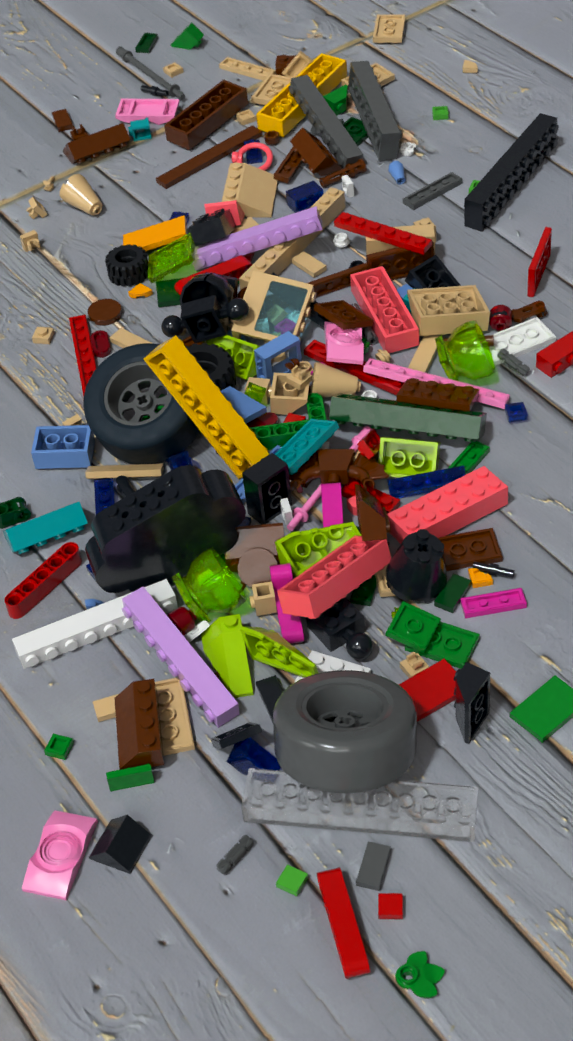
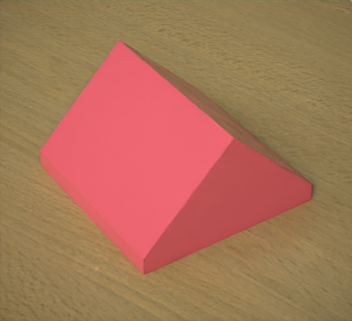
(235, 209)

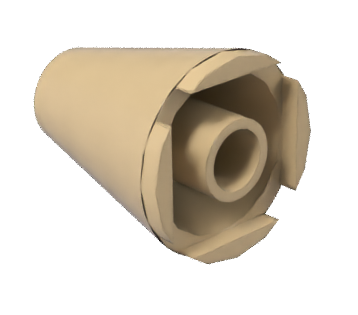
(80, 195)
(331, 381)

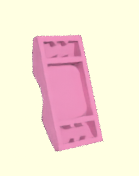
(157, 110)
(343, 345)
(59, 855)

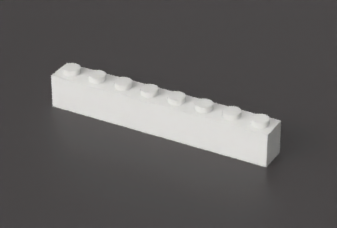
(84, 627)

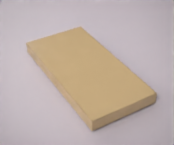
(174, 717)

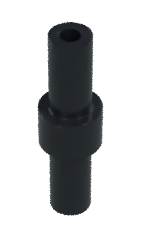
(154, 90)
(494, 569)

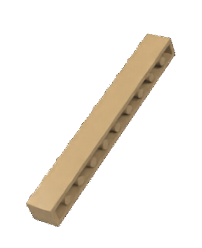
(280, 256)

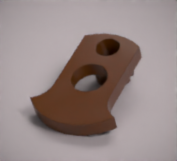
(536, 308)

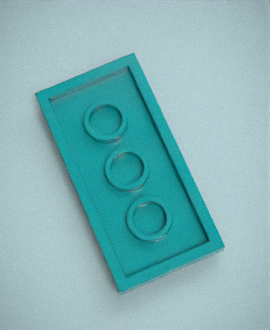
(306, 443)

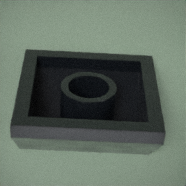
(121, 844)

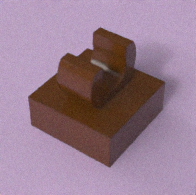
(78, 133)

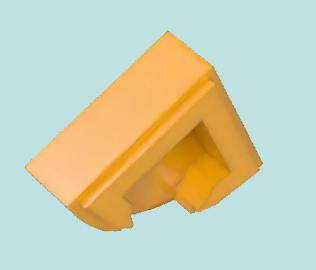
(140, 290)
(479, 578)

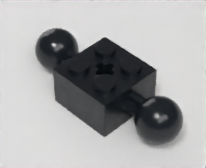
(205, 318)
(342, 626)

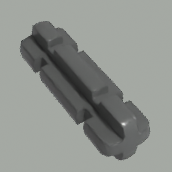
(513, 362)
(234, 854)

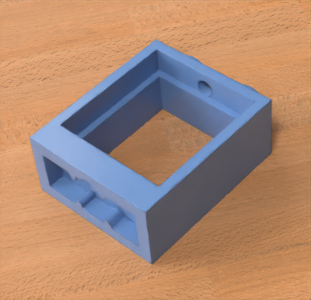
(274, 348)

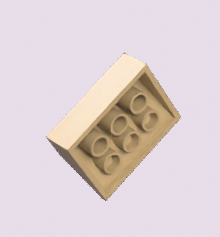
(252, 189)
(446, 308)

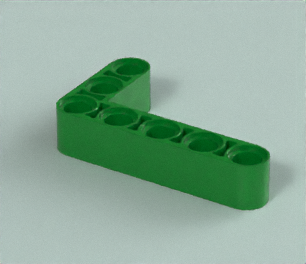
(281, 433)

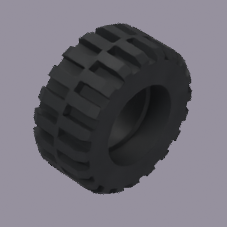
(216, 363)

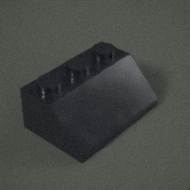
(472, 699)

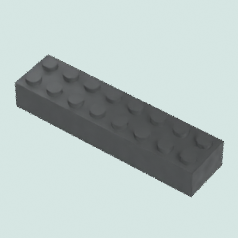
(374, 110)

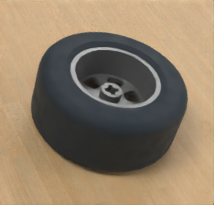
(106, 401)

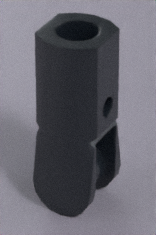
(124, 486)

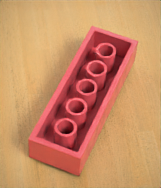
(383, 304)
(450, 505)
(333, 577)

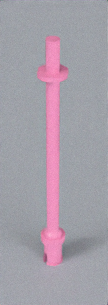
(301, 514)

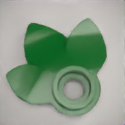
(423, 975)

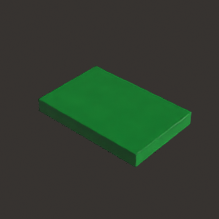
(450, 644)
(545, 709)

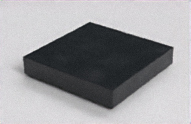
(236, 735)

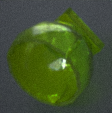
(464, 354)
(209, 586)

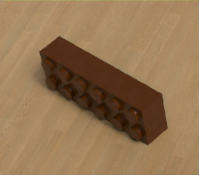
(206, 114)

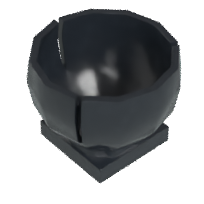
(208, 285)

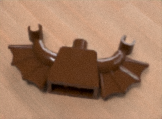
(338, 467)

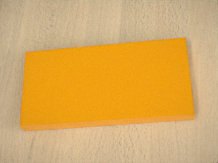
(157, 234)

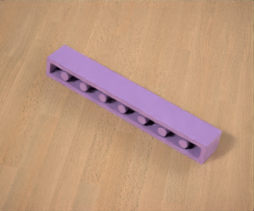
(258, 238)
(180, 657)

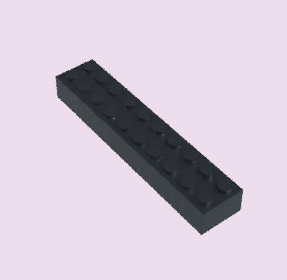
(510, 172)

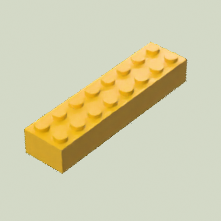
(283, 112)
(206, 405)

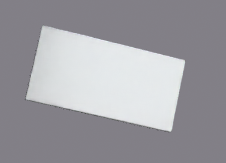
(521, 339)

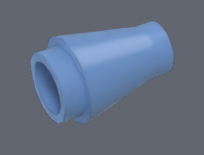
(396, 169)

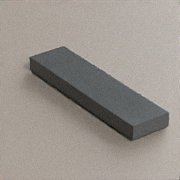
(432, 191)

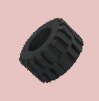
(127, 265)

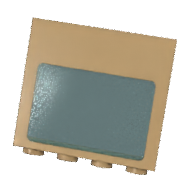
(274, 307)

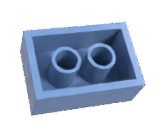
(63, 447)

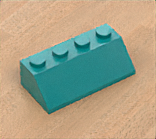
(45, 527)

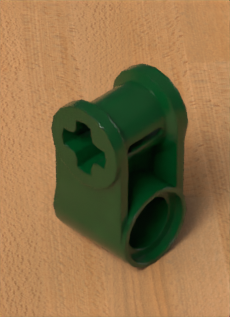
(11, 512)

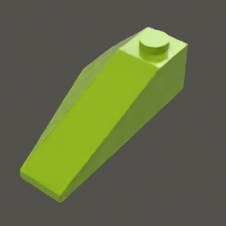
(241, 353)
(310, 546)
(275, 651)
(228, 655)

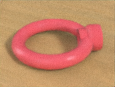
(238, 156)

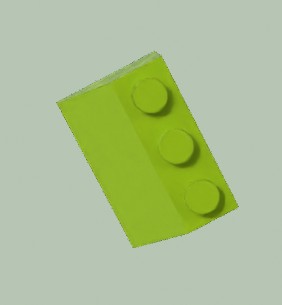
(399, 456)

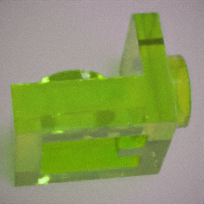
(255, 392)

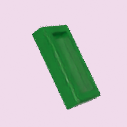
(130, 777)

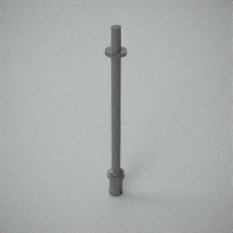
(127, 56)

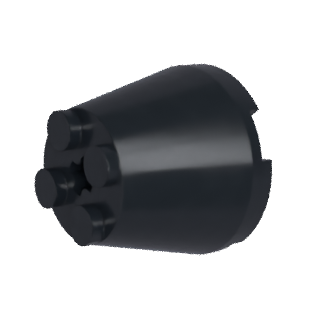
(418, 568)

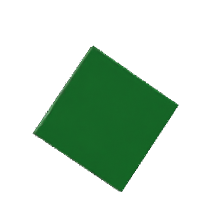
(413, 627)

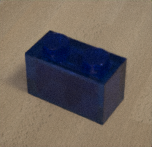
(303, 196)

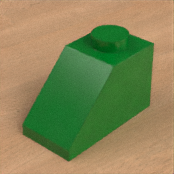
(188, 38)
(338, 99)

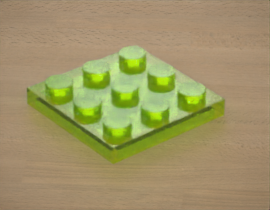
(171, 258)

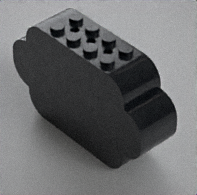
(164, 528)

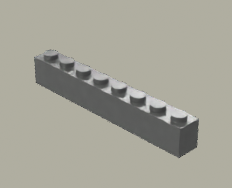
(325, 121)

